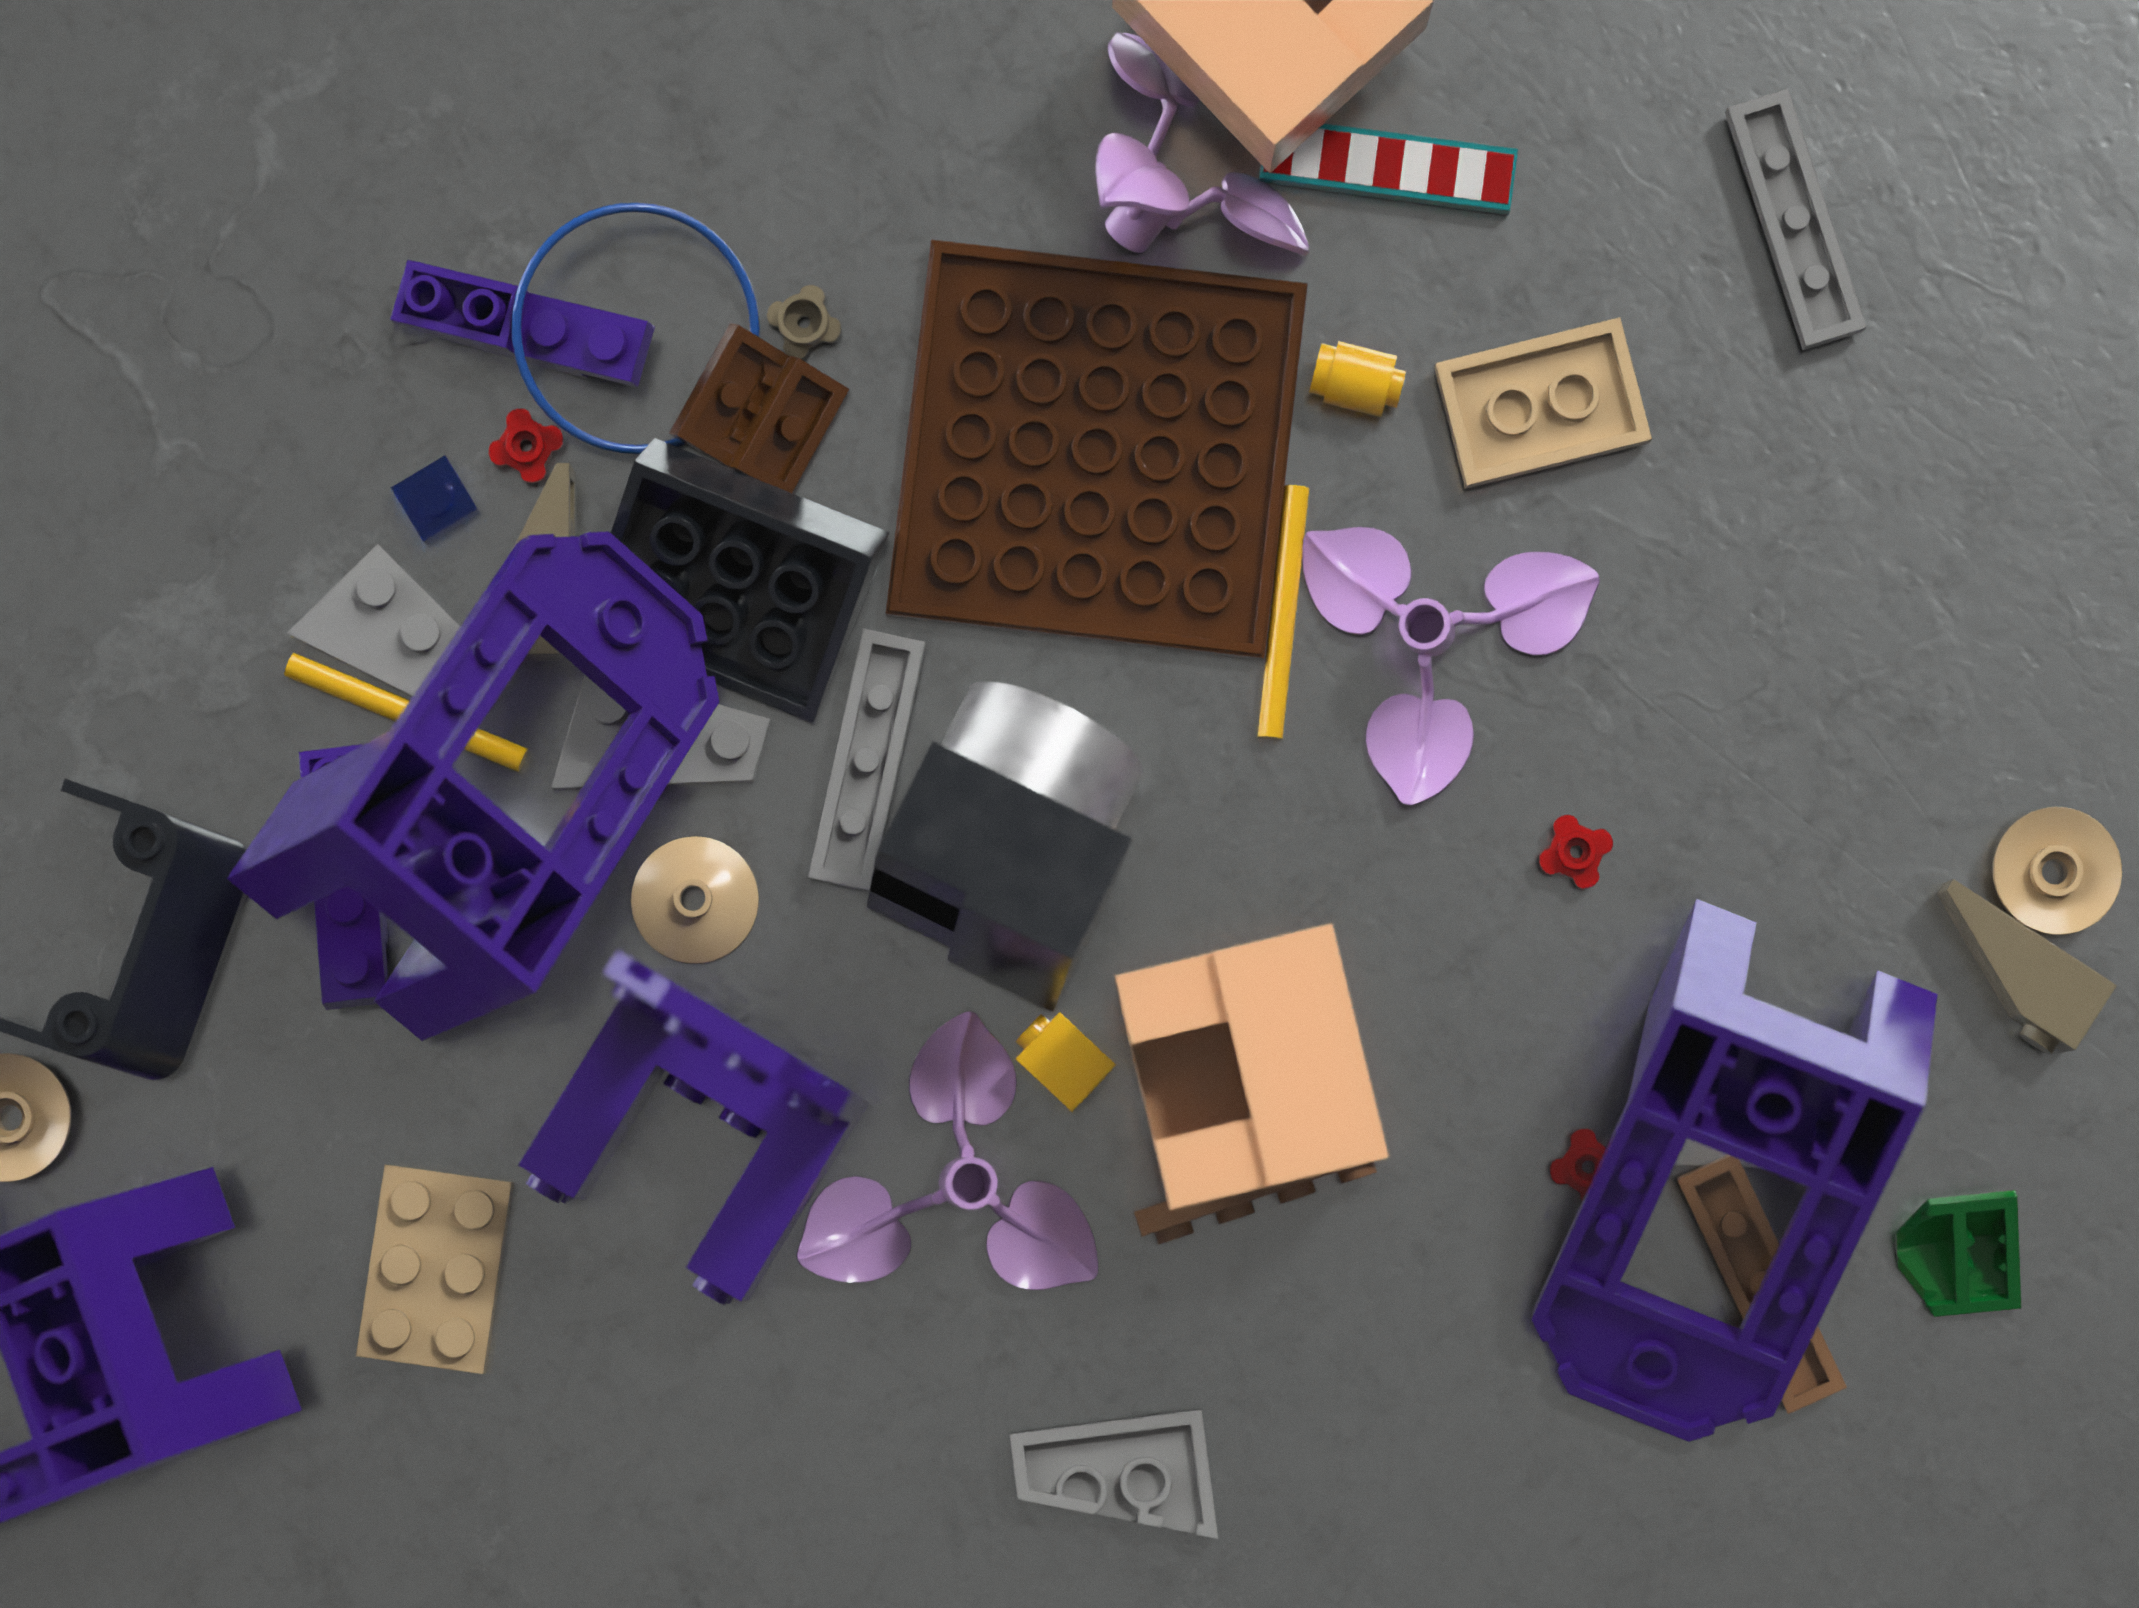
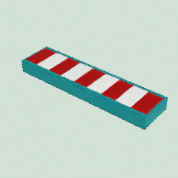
(1401, 168)

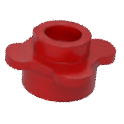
(532, 462)
(1558, 857)
(1569, 1168)

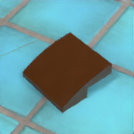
(759, 409)

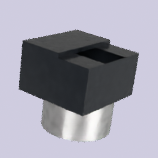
(1010, 839)

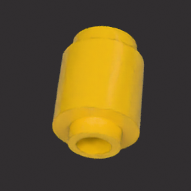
(1357, 378)

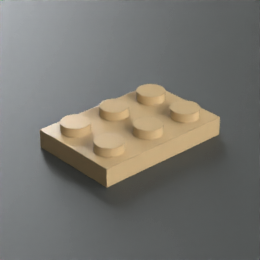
(1542, 403)
(435, 1269)

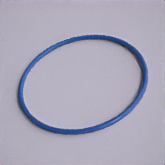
(547, 246)

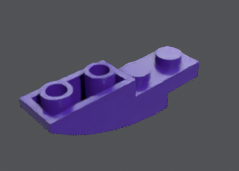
(553, 331)
(348, 928)

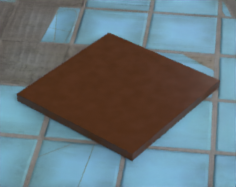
(1097, 450)

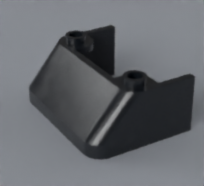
(171, 955)

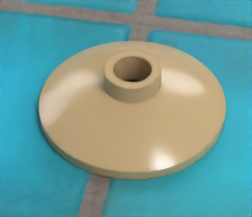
(2089, 870)
(728, 906)
(44, 1117)

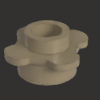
(805, 304)

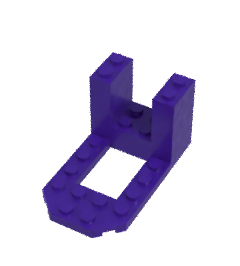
(439, 854)
(706, 1055)
(1764, 1092)
(92, 1354)

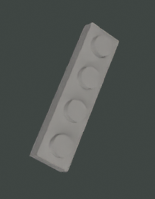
(1795, 219)
(867, 759)

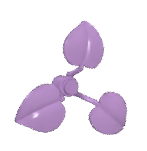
(1150, 194)
(1359, 575)
(1040, 1235)

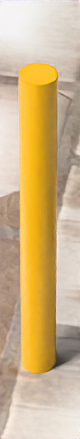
(1283, 612)
(392, 705)

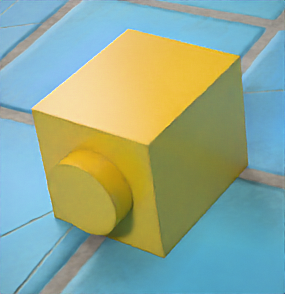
(1063, 1059)

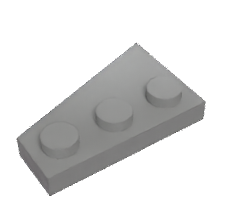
(380, 624)
(722, 753)
(1122, 1469)

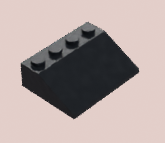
(759, 564)

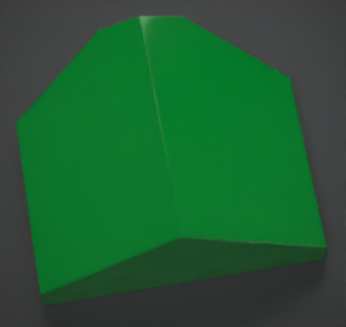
(1963, 1253)

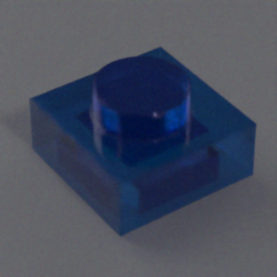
(435, 500)

